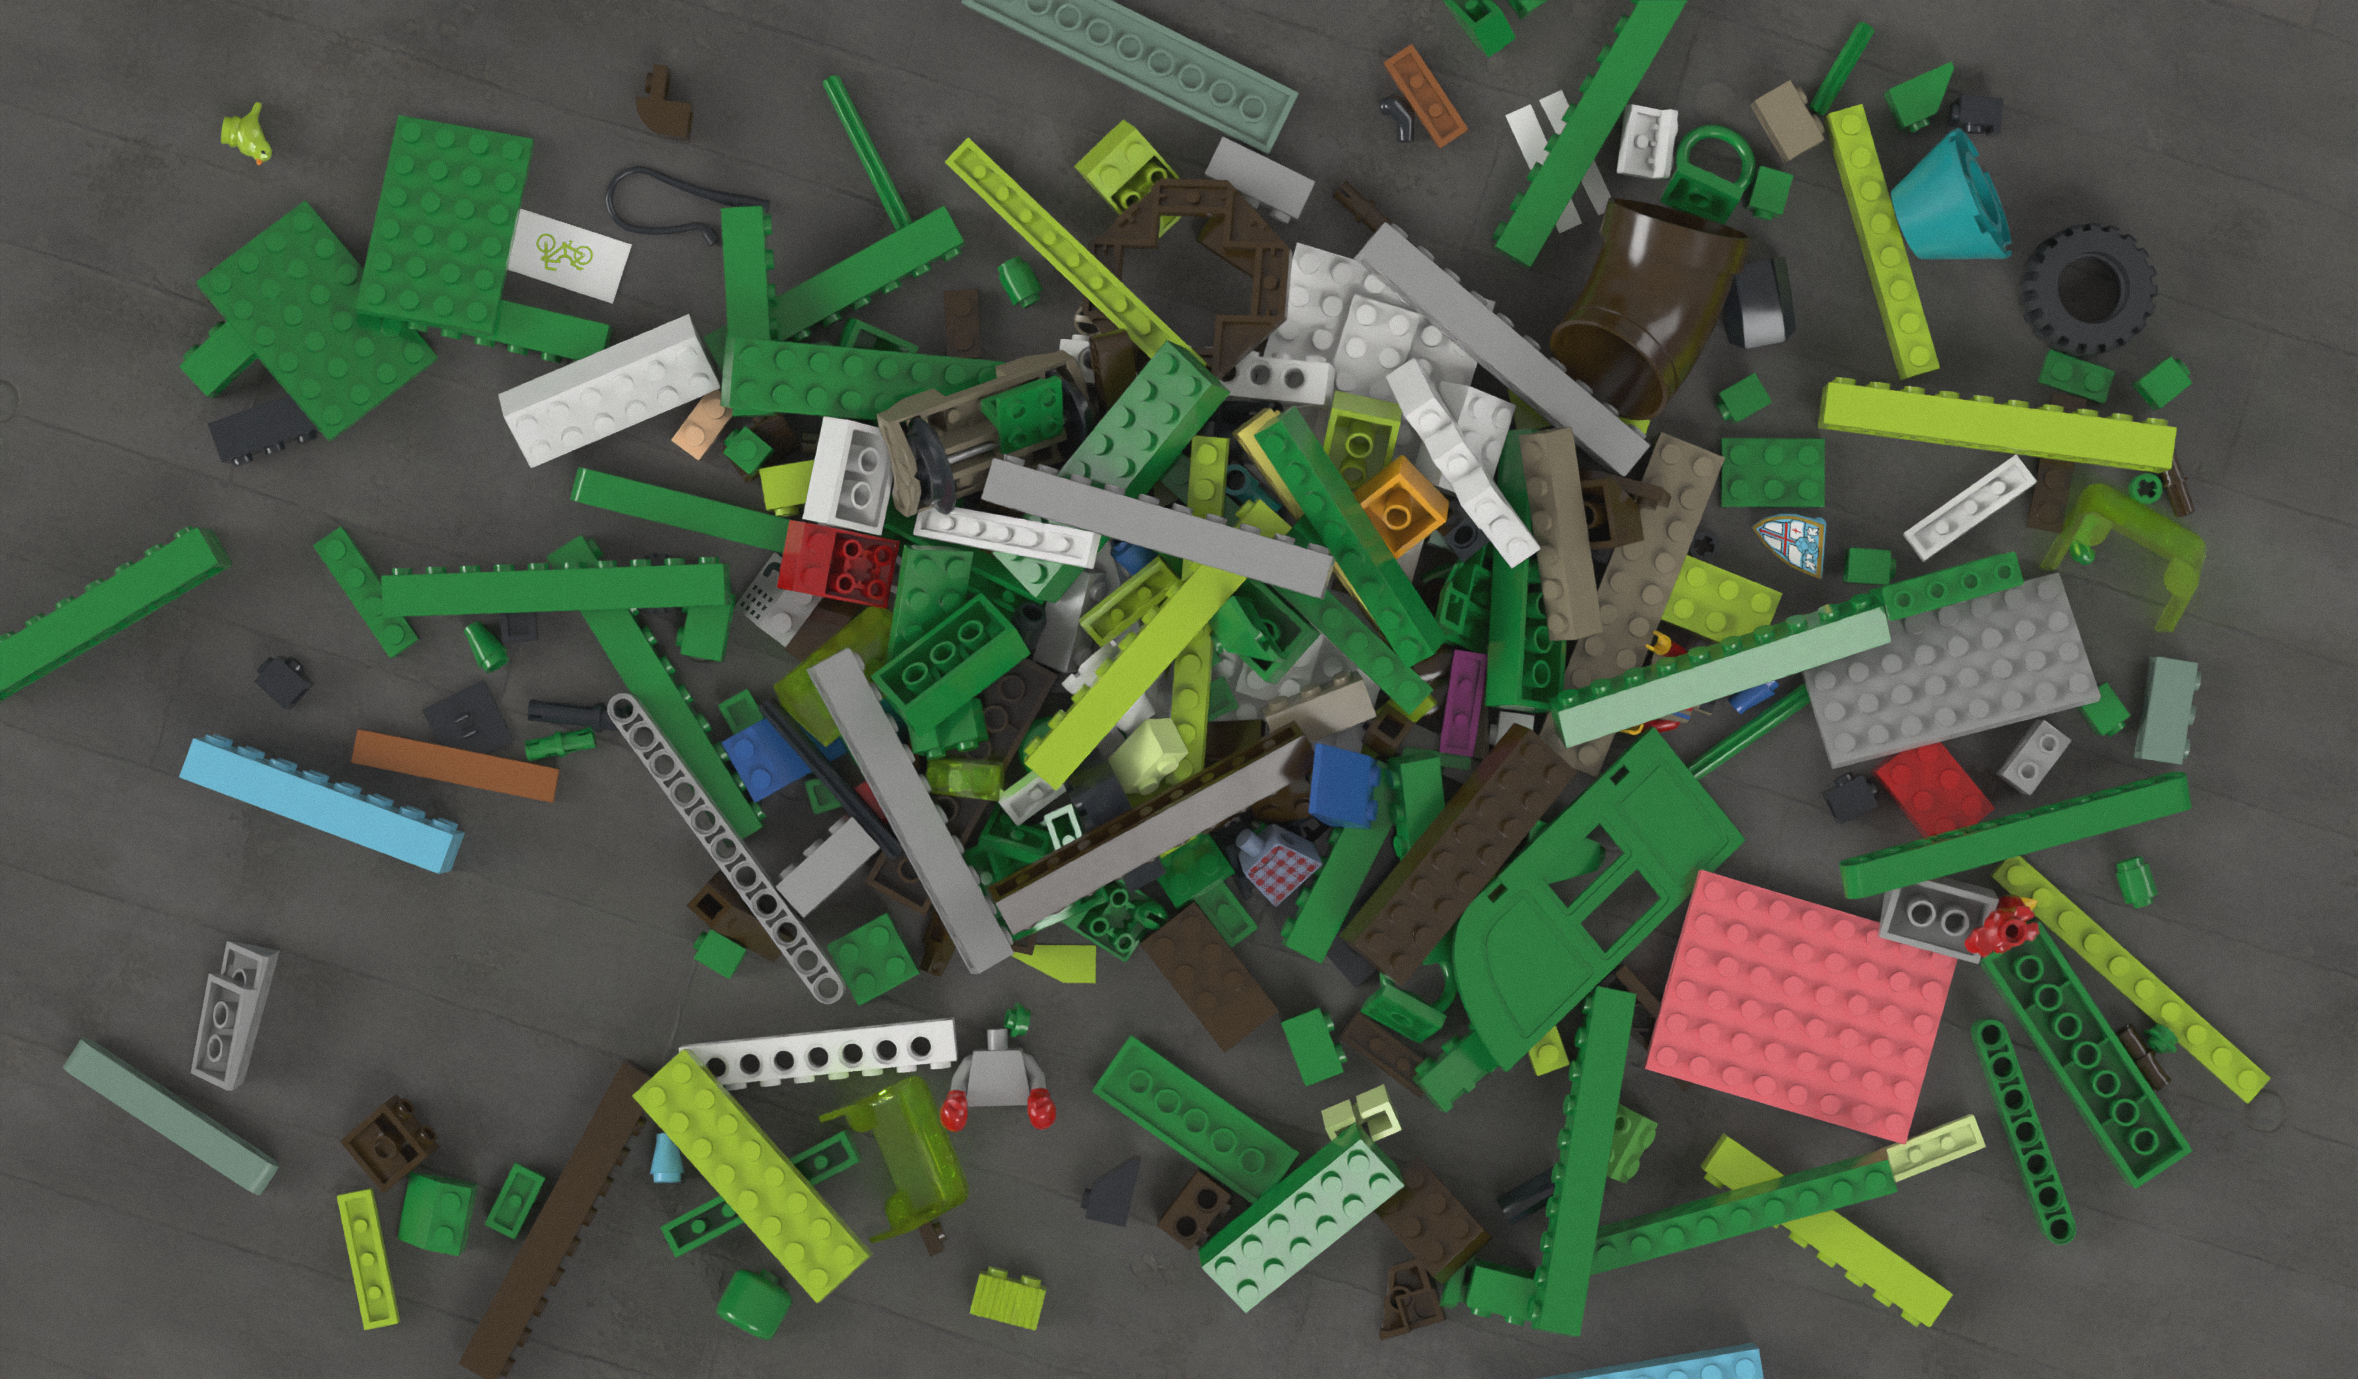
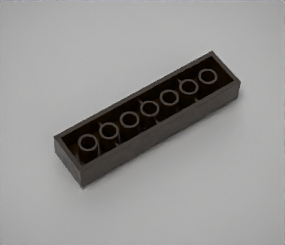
(1008, 712)
(1458, 853)

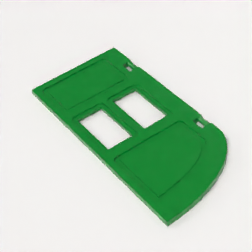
(1526, 953)

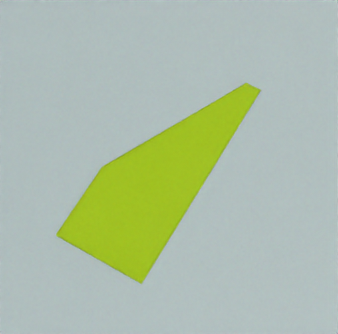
(1063, 962)

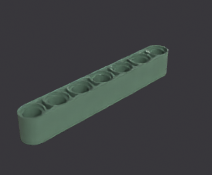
(171, 1116)

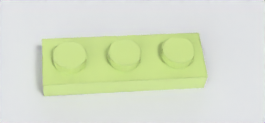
(1935, 1147)

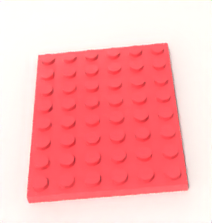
(1799, 1008)

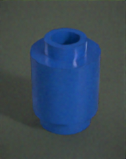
(1131, 556)

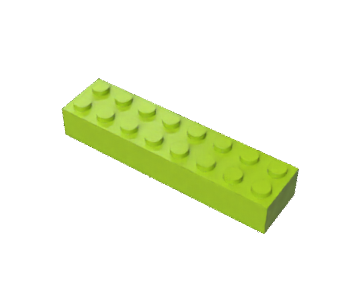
(752, 1175)

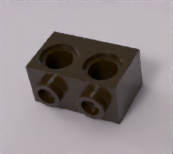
(1188, 1205)

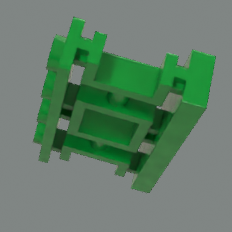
(1949, 586)

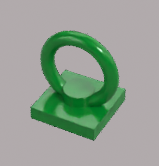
(1702, 191)
(1407, 1011)

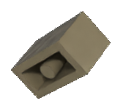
(1788, 121)

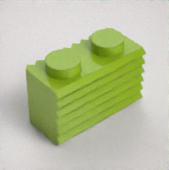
(1008, 1298)

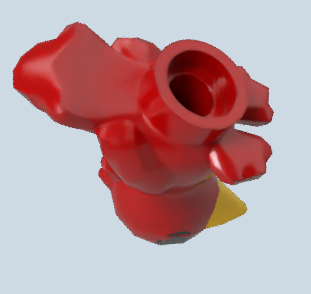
(2004, 926)

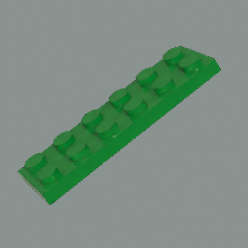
(1194, 1120)

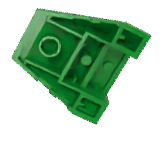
(1466, 602)

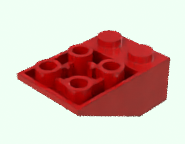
(838, 564)

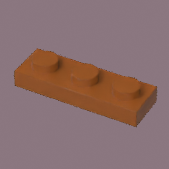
(1425, 96)

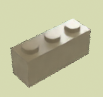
(1323, 707)

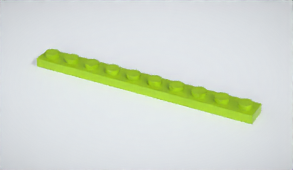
(1062, 249)
(1194, 662)
(2132, 978)

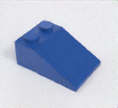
(768, 761)
(1344, 787)

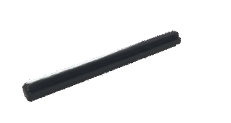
(831, 777)

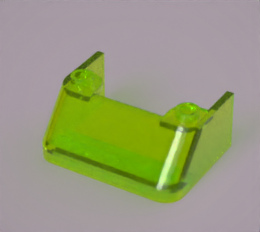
(2104, 509)
(914, 1150)

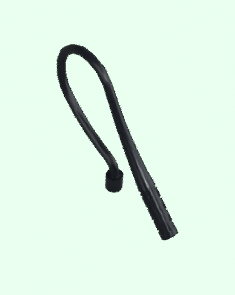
(721, 197)

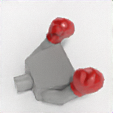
(998, 1079)

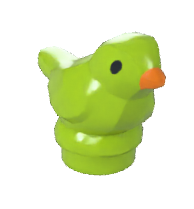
(247, 135)

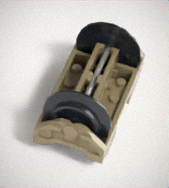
(948, 434)

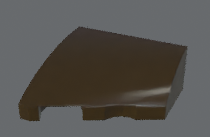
(1410, 1299)

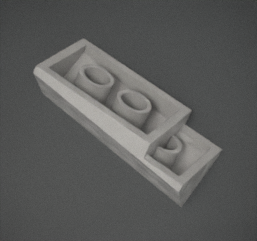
(233, 1014)

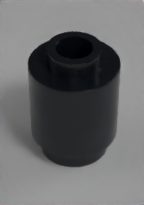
(1029, 622)

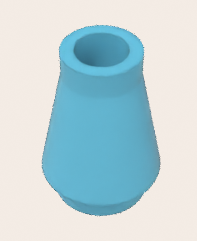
(666, 1161)

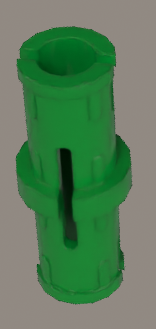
(560, 744)

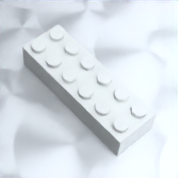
(609, 391)

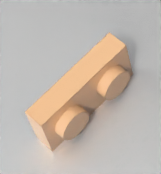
(703, 425)

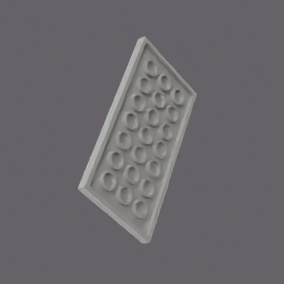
(1954, 674)

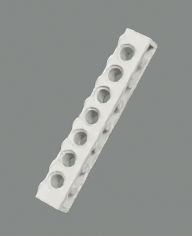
(1313, 393)
(938, 1031)

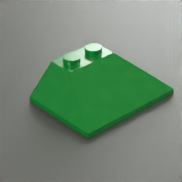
(1063, 827)

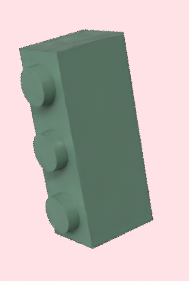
(2167, 710)

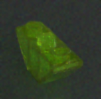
(966, 778)

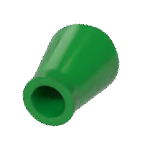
(486, 648)

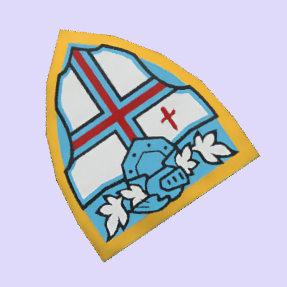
(1795, 541)

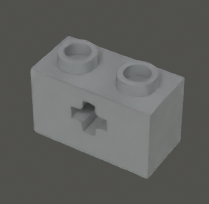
(2033, 757)

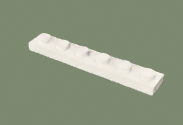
(1010, 536)

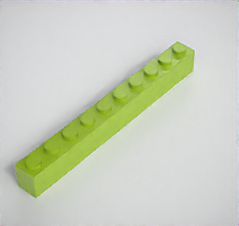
(1141, 659)

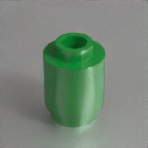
(1020, 282)
(2136, 881)

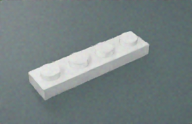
(1969, 508)
(1033, 793)

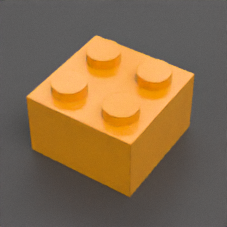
(1402, 505)

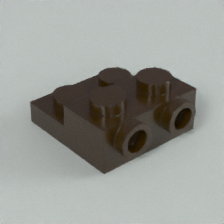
(390, 1142)

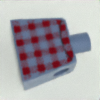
(1276, 860)

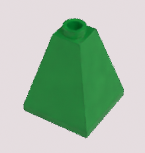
(1579, 861)

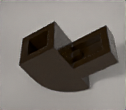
(664, 117)

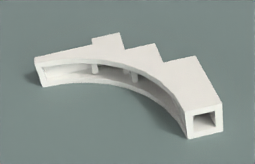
(1459, 463)

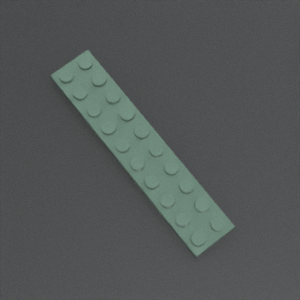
(1153, 63)

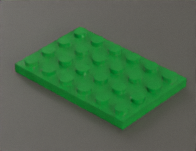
(445, 225)
(295, 308)

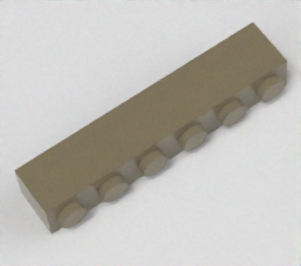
(1561, 533)

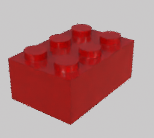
(1932, 789)

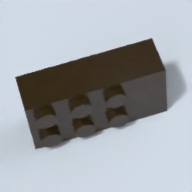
(1209, 976)

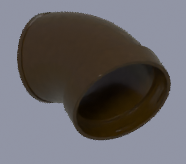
(1648, 304)

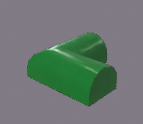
(1013, 841)

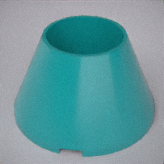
(1951, 205)

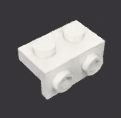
(1647, 142)

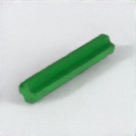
(1841, 68)

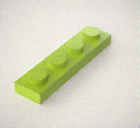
(368, 1258)

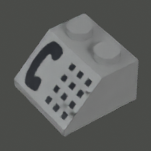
(776, 609)

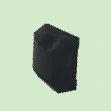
(1760, 305)

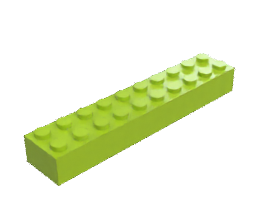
(1997, 427)

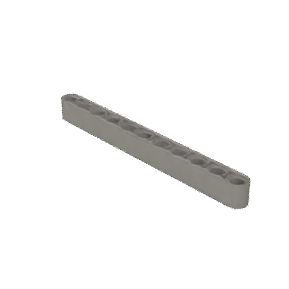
(711, 838)

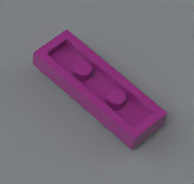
(1463, 703)

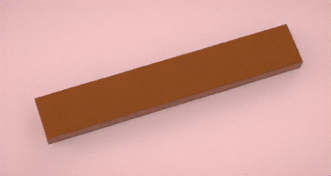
(456, 765)

